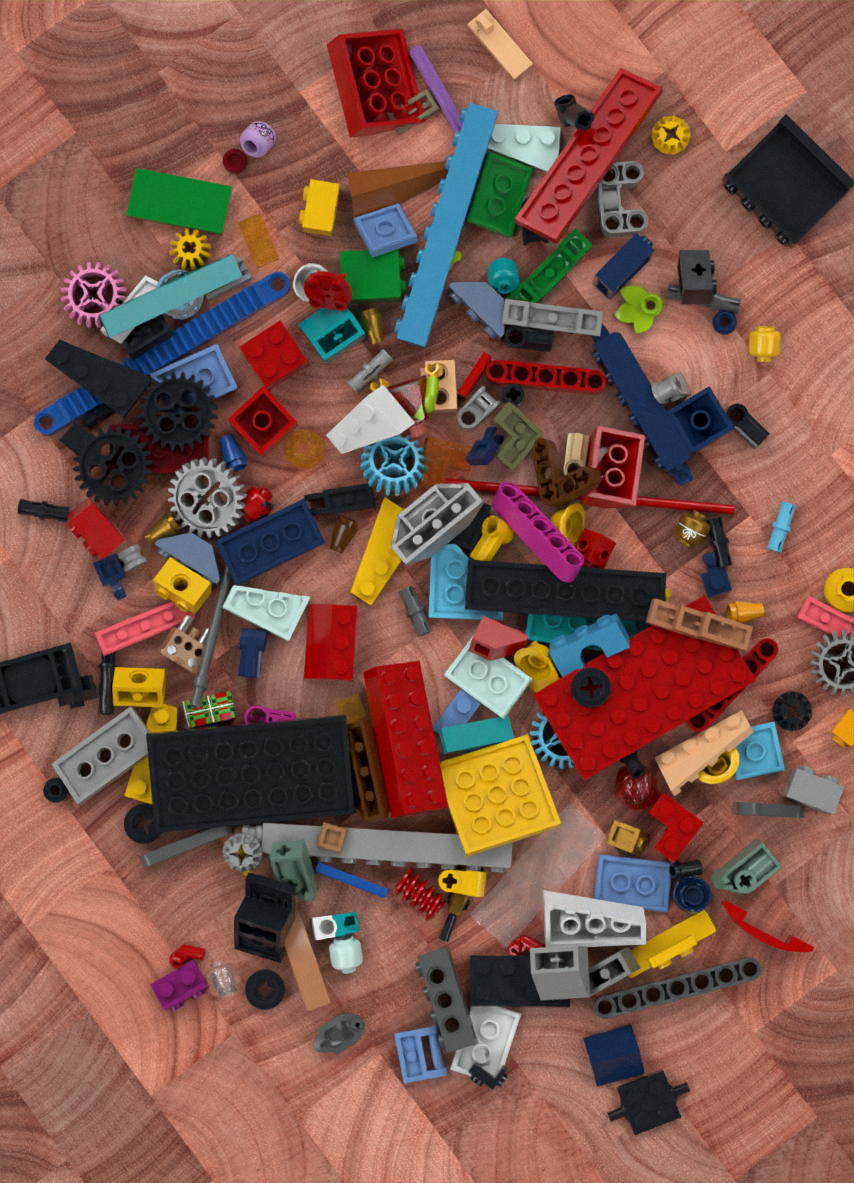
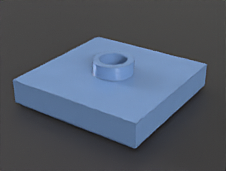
(385, 230)

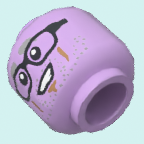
(257, 139)

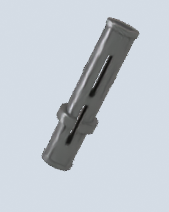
(717, 302)

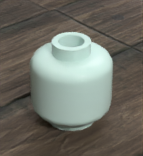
(345, 953)

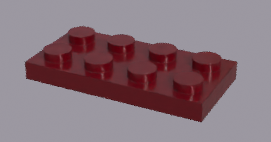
(164, 460)

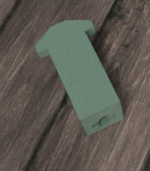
(753, 862)
(293, 865)

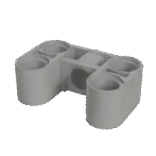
(610, 203)

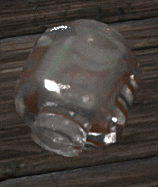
(223, 979)

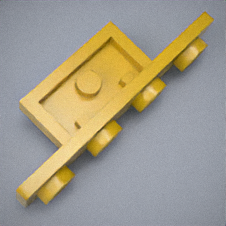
(673, 942)

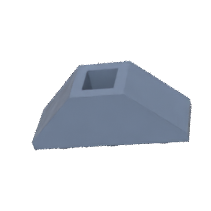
(482, 305)
(193, 554)

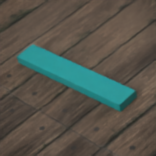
(170, 295)

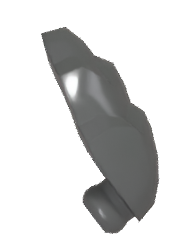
(339, 1033)

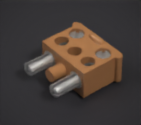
(175, 650)

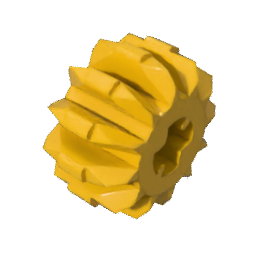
(188, 258)

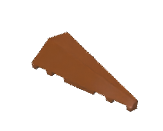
(394, 185)

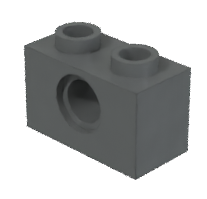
(612, 970)

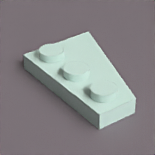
(528, 144)
(267, 609)

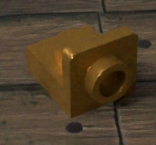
(628, 838)

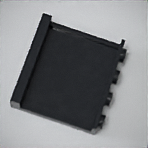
(788, 182)

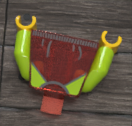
(416, 396)

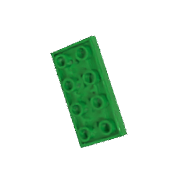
(179, 201)

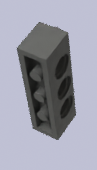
(465, 1035)

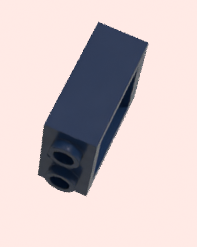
(623, 266)

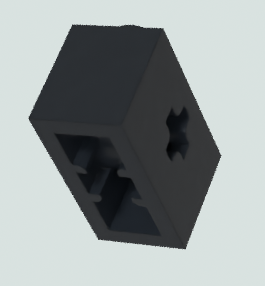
(695, 277)

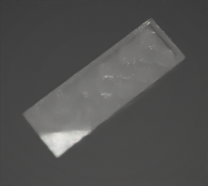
(542, 867)

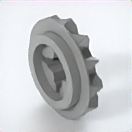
(250, 846)

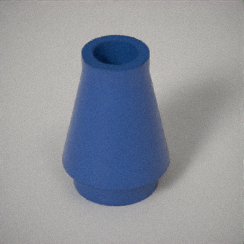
(232, 453)

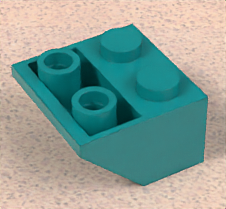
(332, 332)

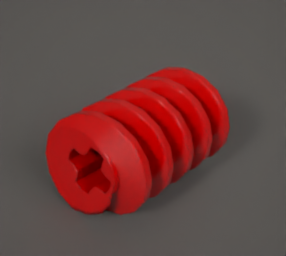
(419, 895)

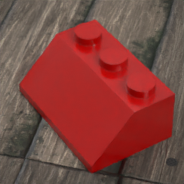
(619, 460)
(331, 642)

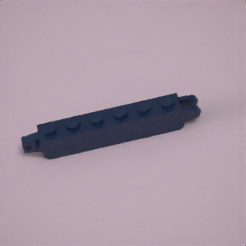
(645, 411)

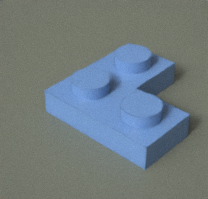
(458, 713)

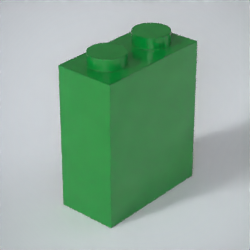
(375, 277)

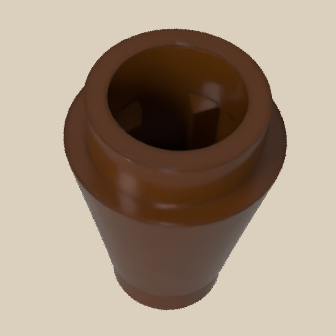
(343, 533)

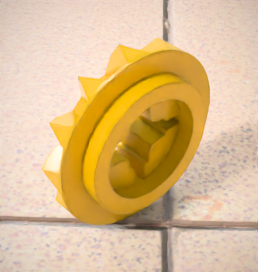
(673, 145)

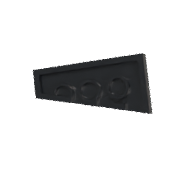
(106, 380)

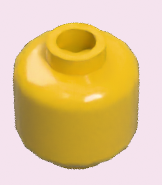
(764, 343)

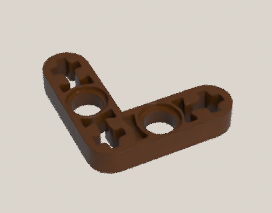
(557, 494)

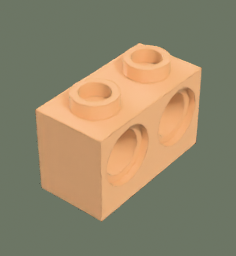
(446, 386)

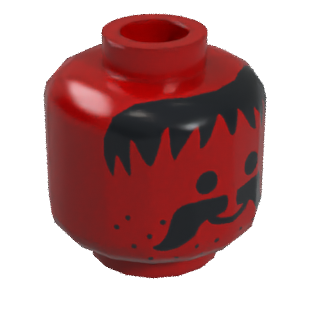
(257, 503)

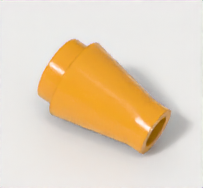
(744, 611)

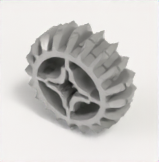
(832, 659)

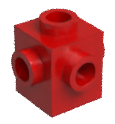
(595, 548)

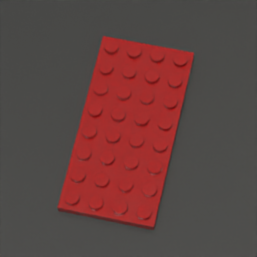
(653, 690)

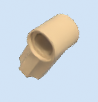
(575, 451)

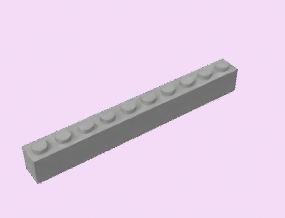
(391, 846)

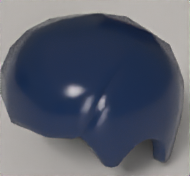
(692, 895)

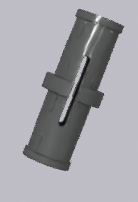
(415, 611)

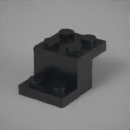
(264, 917)

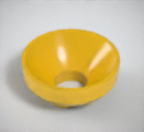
(833, 591)

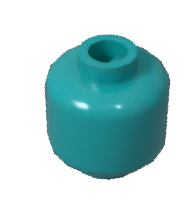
(503, 275)

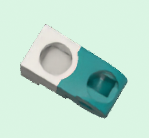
(335, 925)

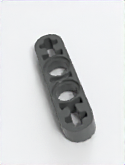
(185, 845)

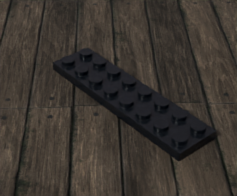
(538, 591)

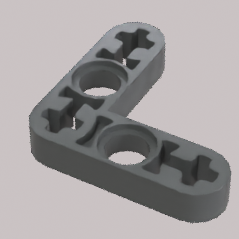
(770, 810)

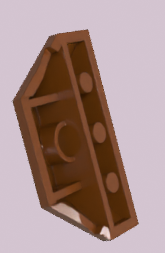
(366, 773)

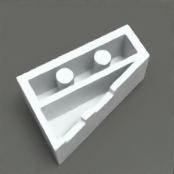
(370, 421)

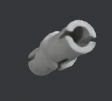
(370, 371)

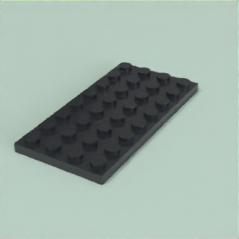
(250, 773)

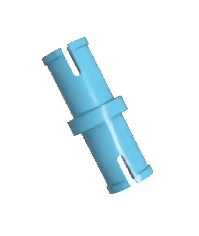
(781, 527)

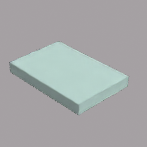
(492, 683)

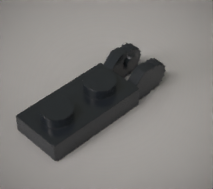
(343, 499)

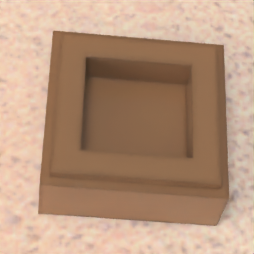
(332, 837)

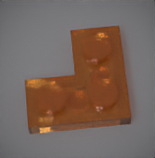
(439, 457)

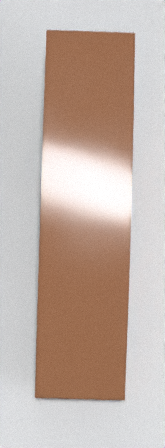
(699, 624)
(305, 965)

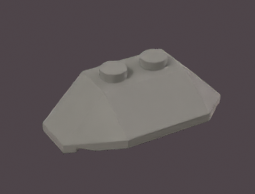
(434, 521)

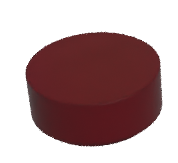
(234, 161)

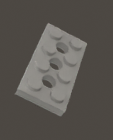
(89, 752)

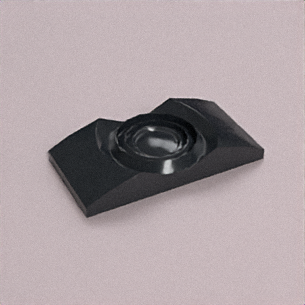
(38, 678)

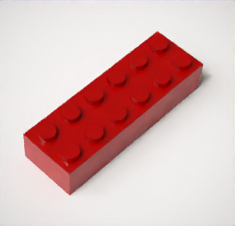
(405, 739)

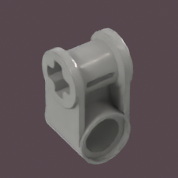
(671, 389)
(480, 407)

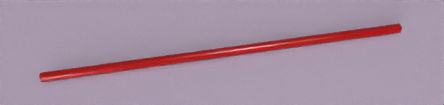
(641, 500)

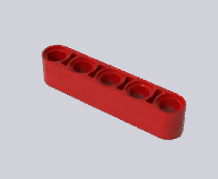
(557, 372)
(760, 664)

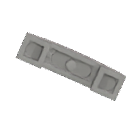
(552, 317)

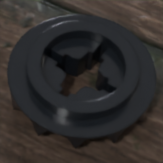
(597, 678)
(780, 711)
(133, 818)
(255, 997)

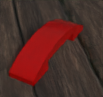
(738, 914)

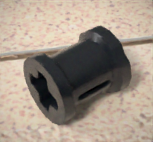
(518, 391)

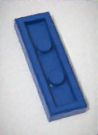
(351, 880)

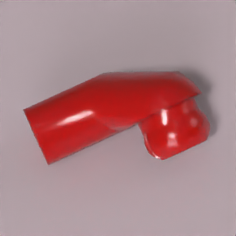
(523, 944)
(184, 953)

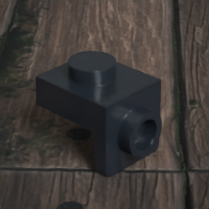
(77, 699)
(482, 1077)

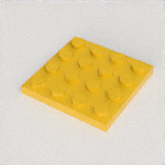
(498, 795)

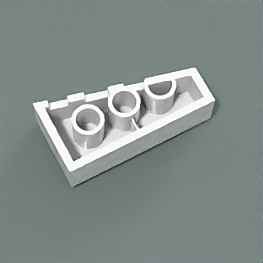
(591, 922)

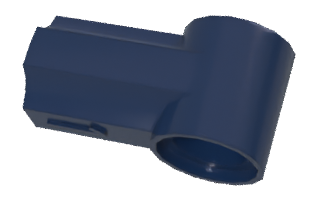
(251, 646)

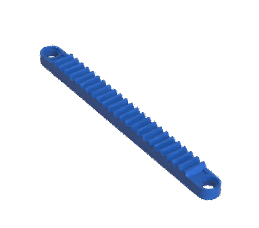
(185, 340)

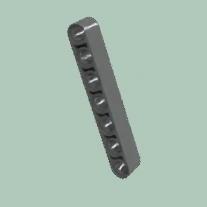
(689, 987)

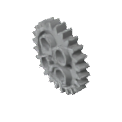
(223, 513)

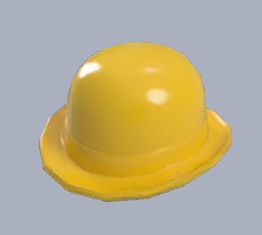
(570, 522)
(721, 770)

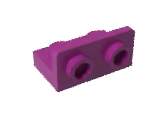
(179, 985)

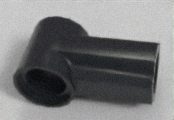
(572, 113)
(530, 339)
(748, 427)

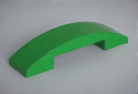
(553, 269)

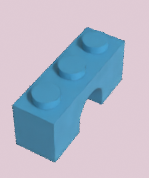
(606, 633)

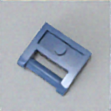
(412, 1055)

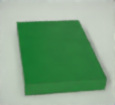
(499, 194)

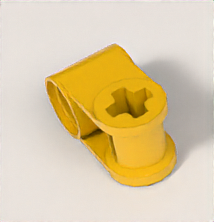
(468, 882)

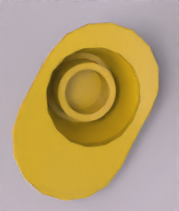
(537, 664)

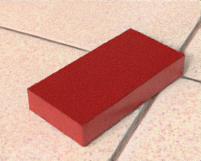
(474, 376)

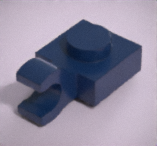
(484, 450)
(111, 573)
(715, 579)

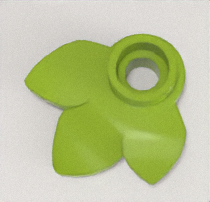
(635, 309)

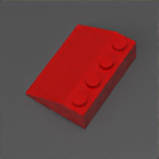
(374, 79)

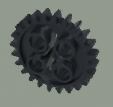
(176, 389)
(133, 475)

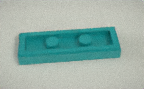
(475, 734)

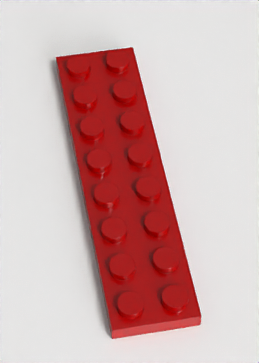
(588, 156)

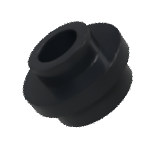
(55, 798)

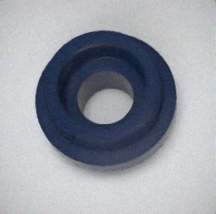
(724, 315)

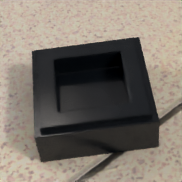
(74, 436)

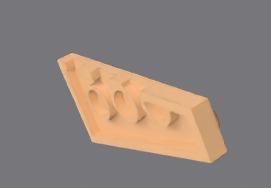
(693, 755)

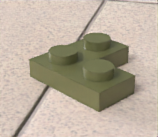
(521, 436)

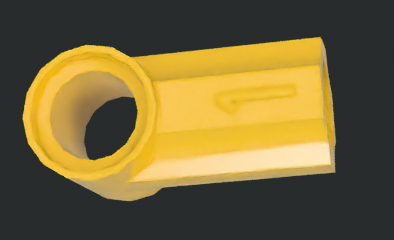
(495, 533)

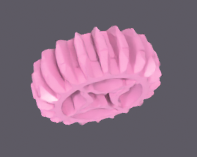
(101, 286)

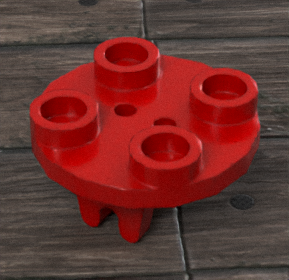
(328, 290)

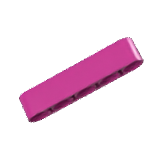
(537, 532)

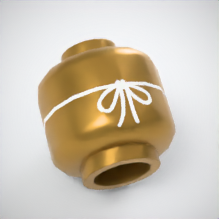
(691, 529)

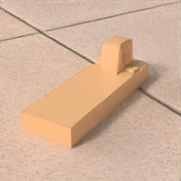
(500, 45)

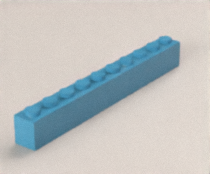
(447, 225)

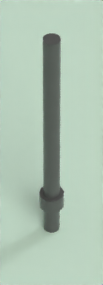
(201, 681)

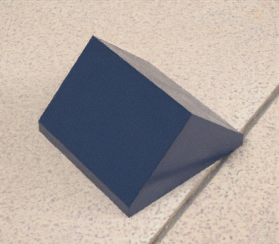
(700, 420)
(614, 1055)

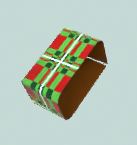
(212, 709)

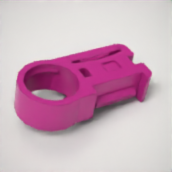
(271, 715)

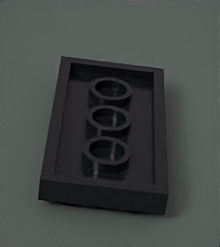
(506, 983)

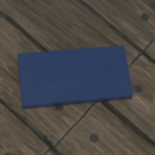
(270, 542)

